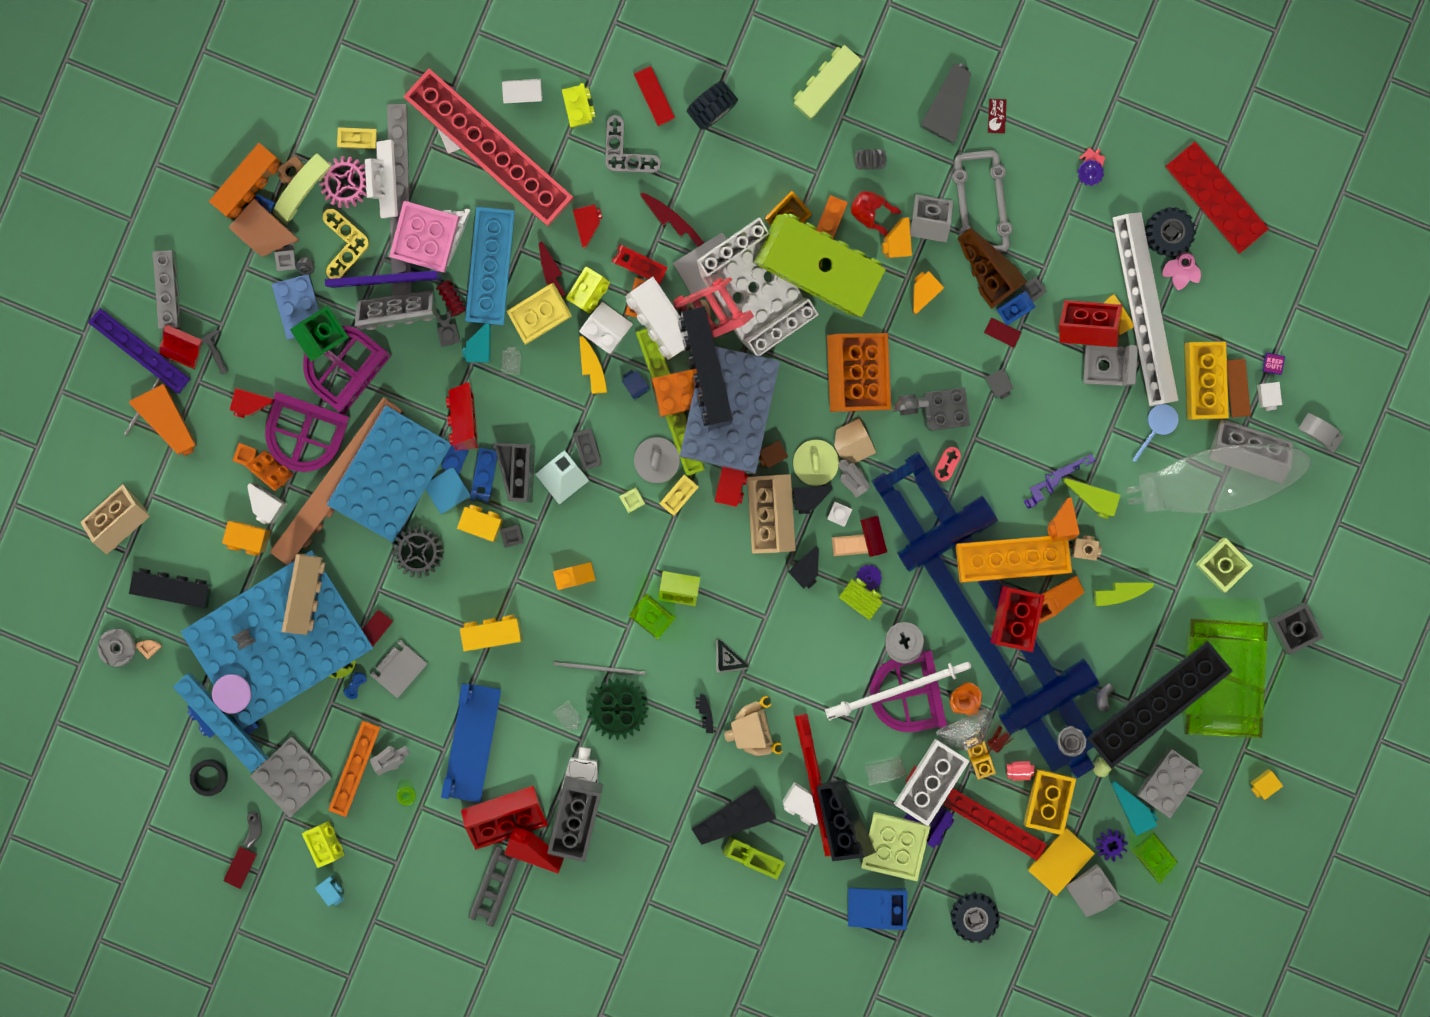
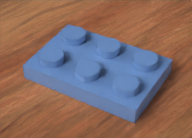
(295, 301)

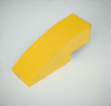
(592, 367)

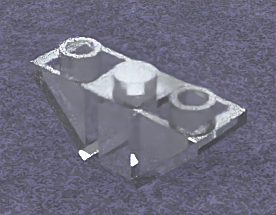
(966, 731)

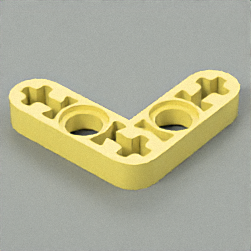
(350, 239)

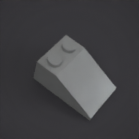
(688, 266)

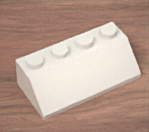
(658, 316)

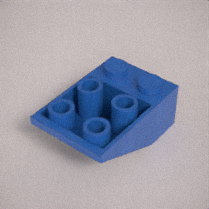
(877, 908)

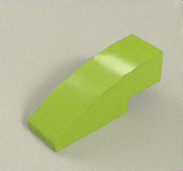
(1121, 593)
(753, 857)

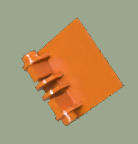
(269, 470)

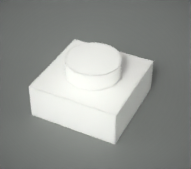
(839, 514)

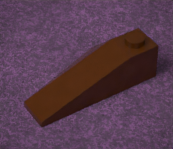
(993, 271)

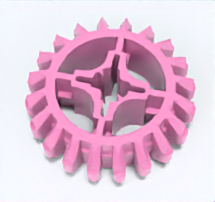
(341, 190)

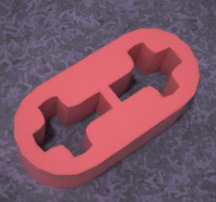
(943, 461)

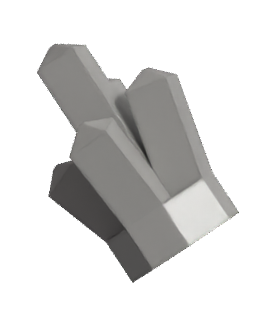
(853, 478)
(389, 759)

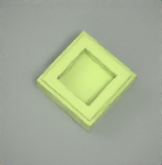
(632, 500)

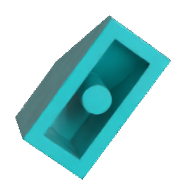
(479, 346)

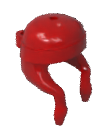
(864, 209)

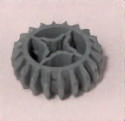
(405, 562)

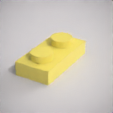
(357, 138)
(679, 495)

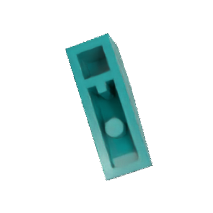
(1137, 814)

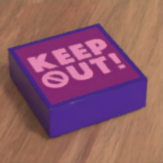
(1273, 363)

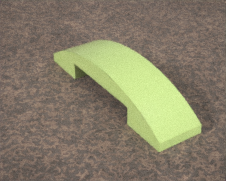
(299, 187)

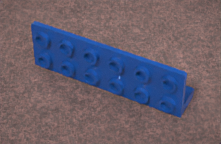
(471, 742)

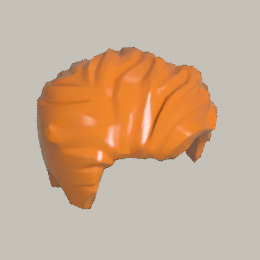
(966, 699)

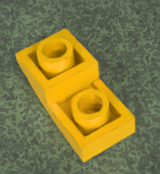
(981, 761)

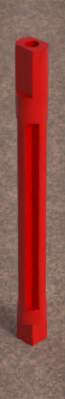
(812, 768)

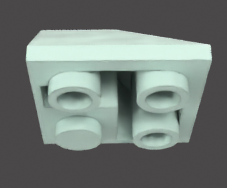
(562, 477)

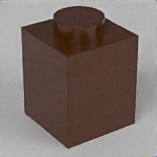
(772, 454)

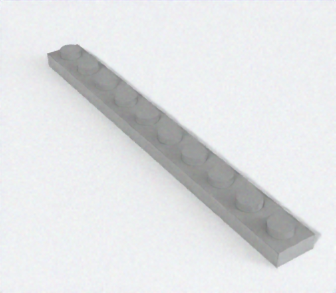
(399, 134)

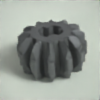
(870, 159)

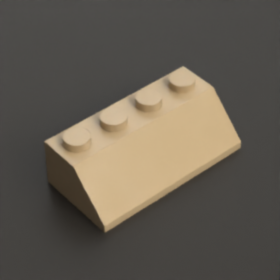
(771, 514)
(302, 594)

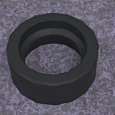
(206, 763)

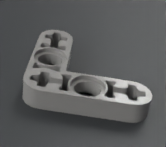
(618, 153)

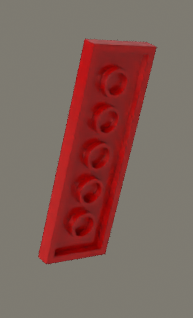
(1216, 197)

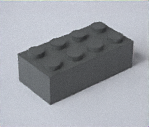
(575, 818)

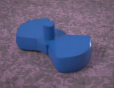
(357, 679)

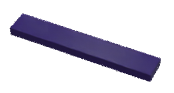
(383, 279)
(139, 351)

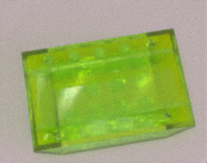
(1237, 701)

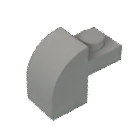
(1321, 432)

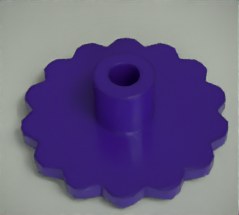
(1090, 173)
(870, 576)

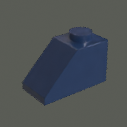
(635, 384)

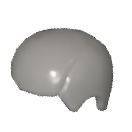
(1071, 741)

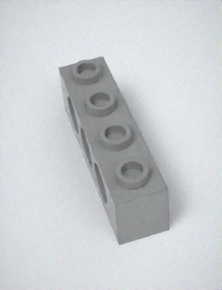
(167, 289)

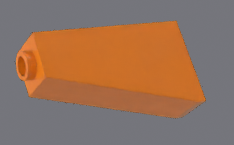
(165, 418)

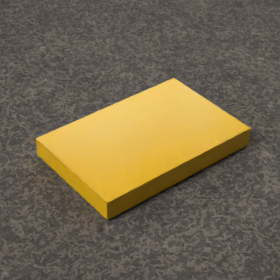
(1061, 861)

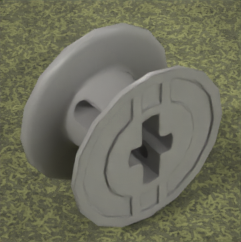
(912, 635)

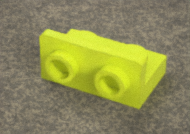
(577, 105)
(588, 290)
(323, 844)

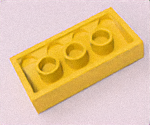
(1206, 380)

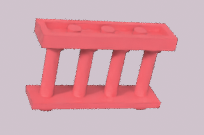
(725, 324)

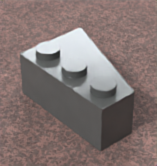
(517, 470)

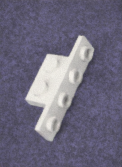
(382, 178)

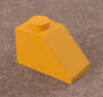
(898, 240)
(924, 290)
(574, 576)

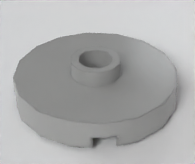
(108, 651)

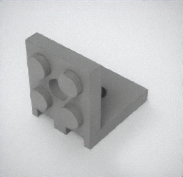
(1121, 363)

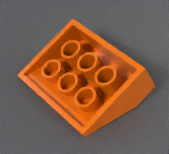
(859, 372)

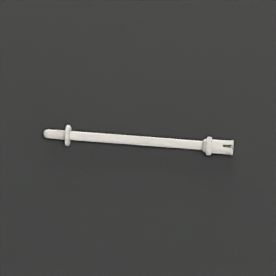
(845, 708)

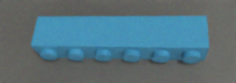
(220, 722)

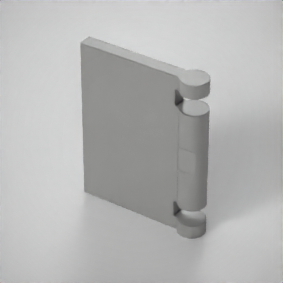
(399, 669)

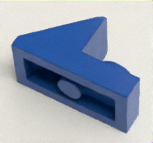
(1016, 308)

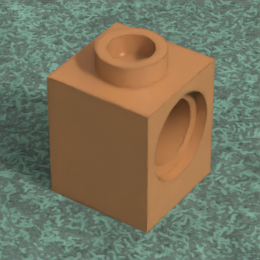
(293, 162)

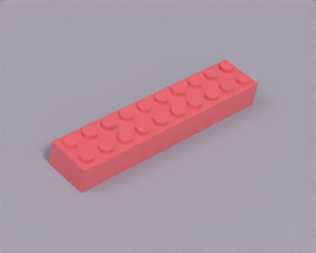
(488, 147)

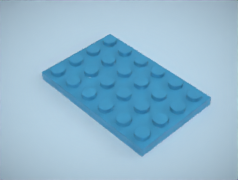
(389, 473)

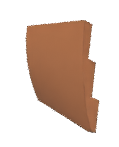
(261, 230)

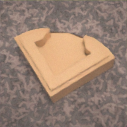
(148, 648)

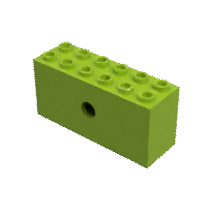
(794, 254)

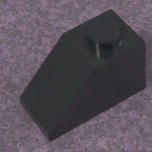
(809, 497)
(806, 569)

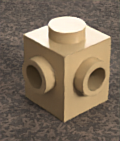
(1086, 548)

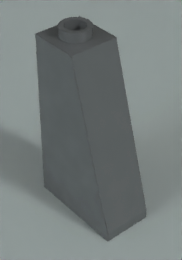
(947, 108)

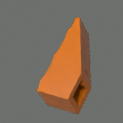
(1060, 597)

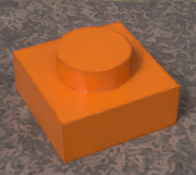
(244, 454)

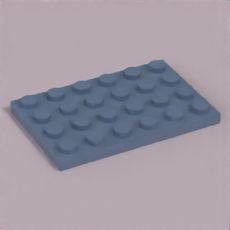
(749, 390)

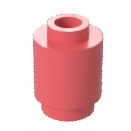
(1019, 770)

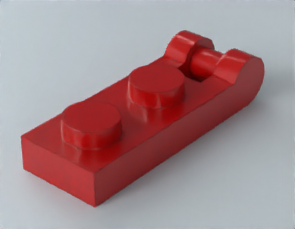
(640, 264)

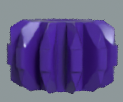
(1109, 839)

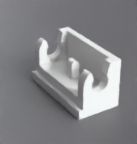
(522, 91)

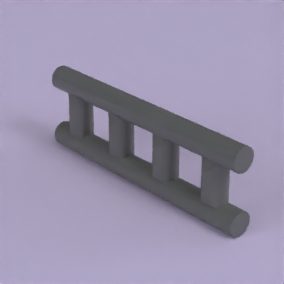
(483, 892)

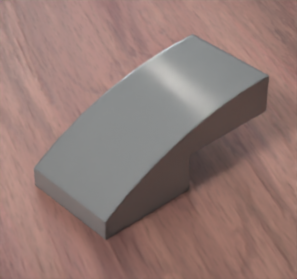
(285, 257)

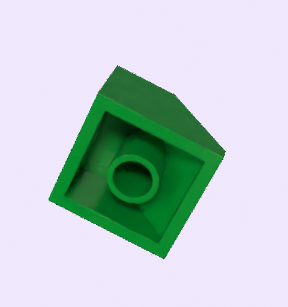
(319, 333)

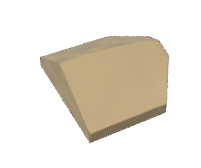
(853, 442)

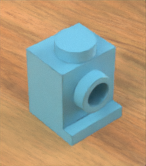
(330, 891)

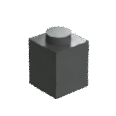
(999, 384)

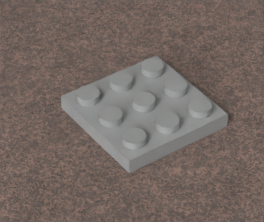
(291, 776)

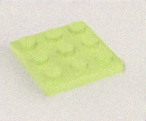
(897, 845)

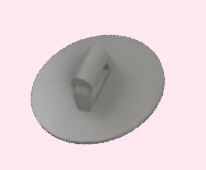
(656, 460)

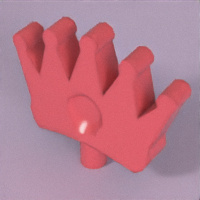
(1091, 155)

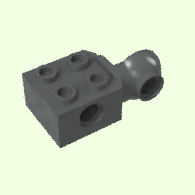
(939, 408)

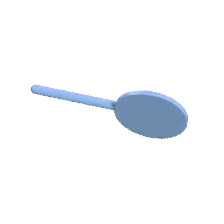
(1162, 420)

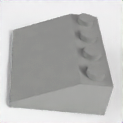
(395, 310)

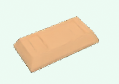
(849, 545)

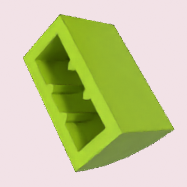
(679, 588)

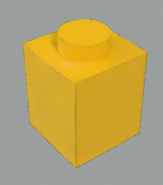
(1265, 785)

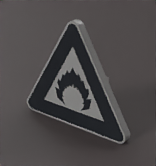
(727, 659)

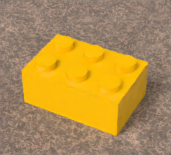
(491, 633)
(1049, 801)

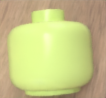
(1101, 768)

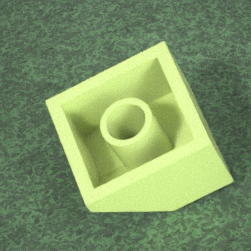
(1223, 565)

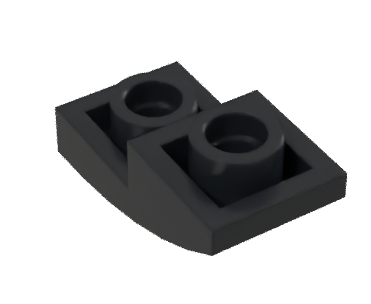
(704, 708)

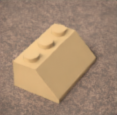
(114, 519)

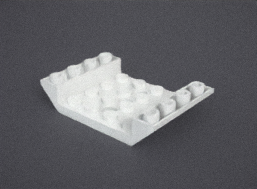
(775, 304)

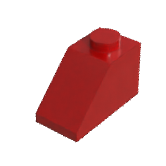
(587, 223)
(248, 403)

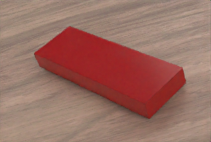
(654, 96)

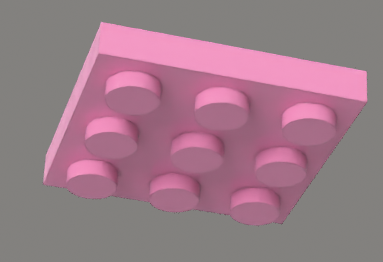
(424, 236)

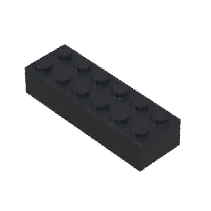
(706, 368)

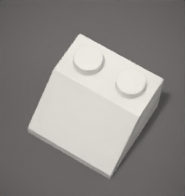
(606, 328)
(265, 504)

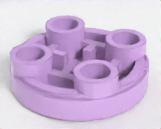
(231, 693)

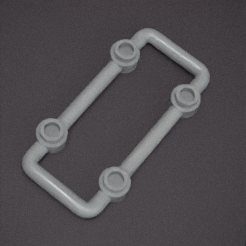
(997, 172)

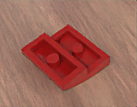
(180, 347)

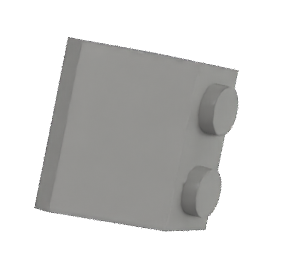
(931, 218)
(1092, 891)

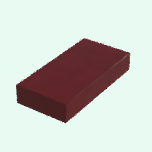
(873, 536)
(377, 627)
(240, 867)

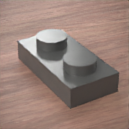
(587, 449)

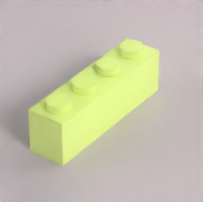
(827, 82)

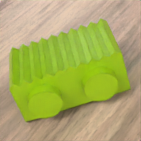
(860, 598)

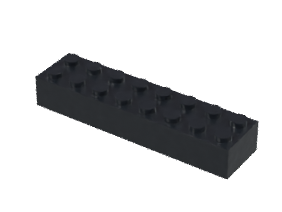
(1159, 704)

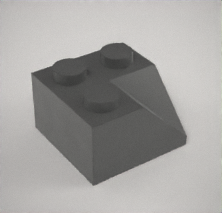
(1295, 628)

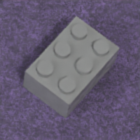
(1169, 782)

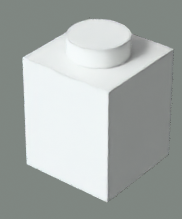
(1269, 395)

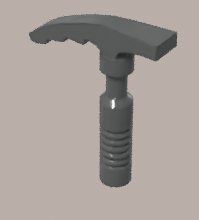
(216, 355)

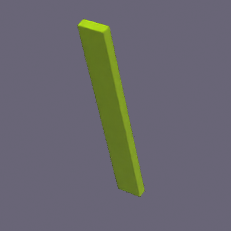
(677, 423)

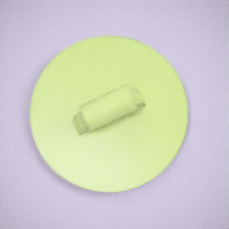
(816, 462)

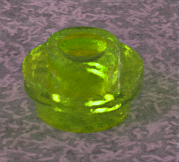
(401, 800)

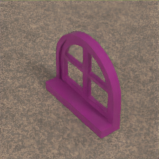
(359, 380)
(312, 411)
(933, 694)

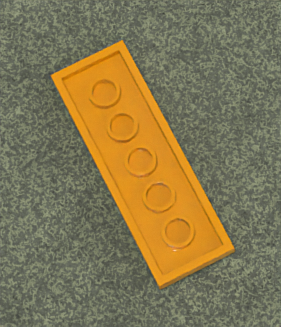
(1012, 559)

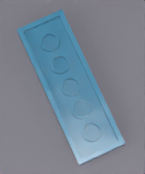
(490, 266)

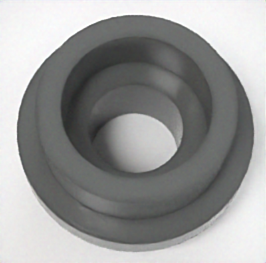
(305, 266)

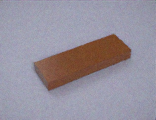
(1238, 388)

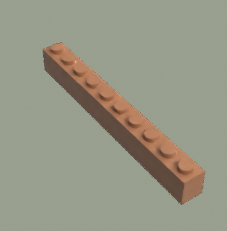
(315, 510)

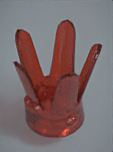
(997, 744)

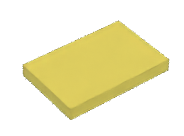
(539, 313)

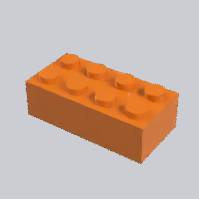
(245, 182)
(673, 393)

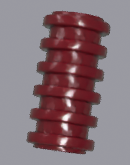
(451, 298)

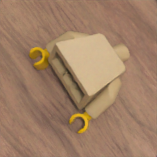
(752, 730)

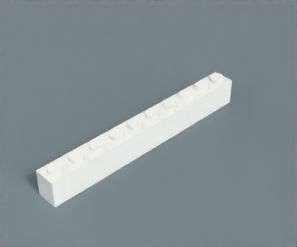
(1145, 308)

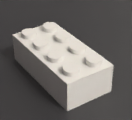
(931, 782)

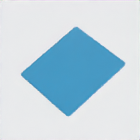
(447, 490)

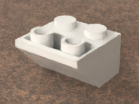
(800, 801)

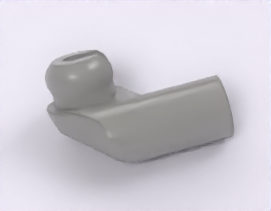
(1102, 697)

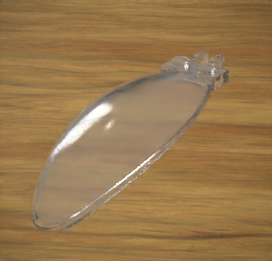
(1221, 478)

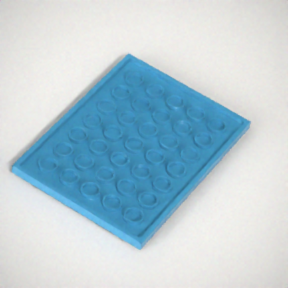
(278, 662)

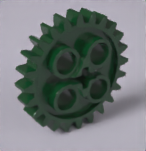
(617, 690)

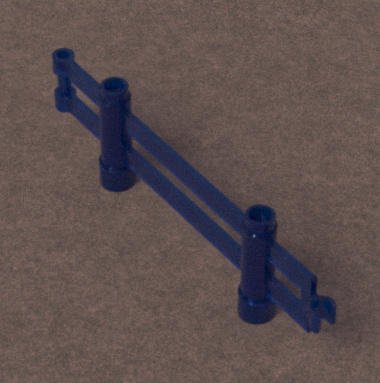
(925, 550)

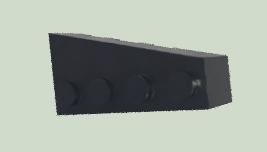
(739, 814)
(842, 823)

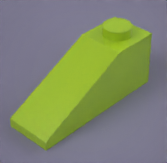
(1096, 499)

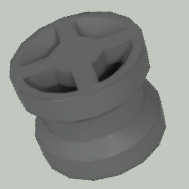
(243, 639)

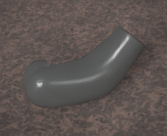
(255, 829)

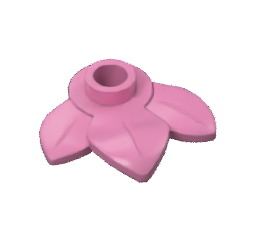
(1182, 274)

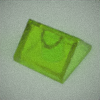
(652, 616)
(1154, 857)

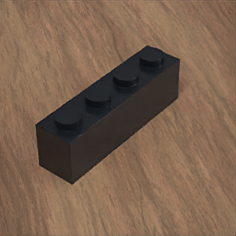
(170, 589)

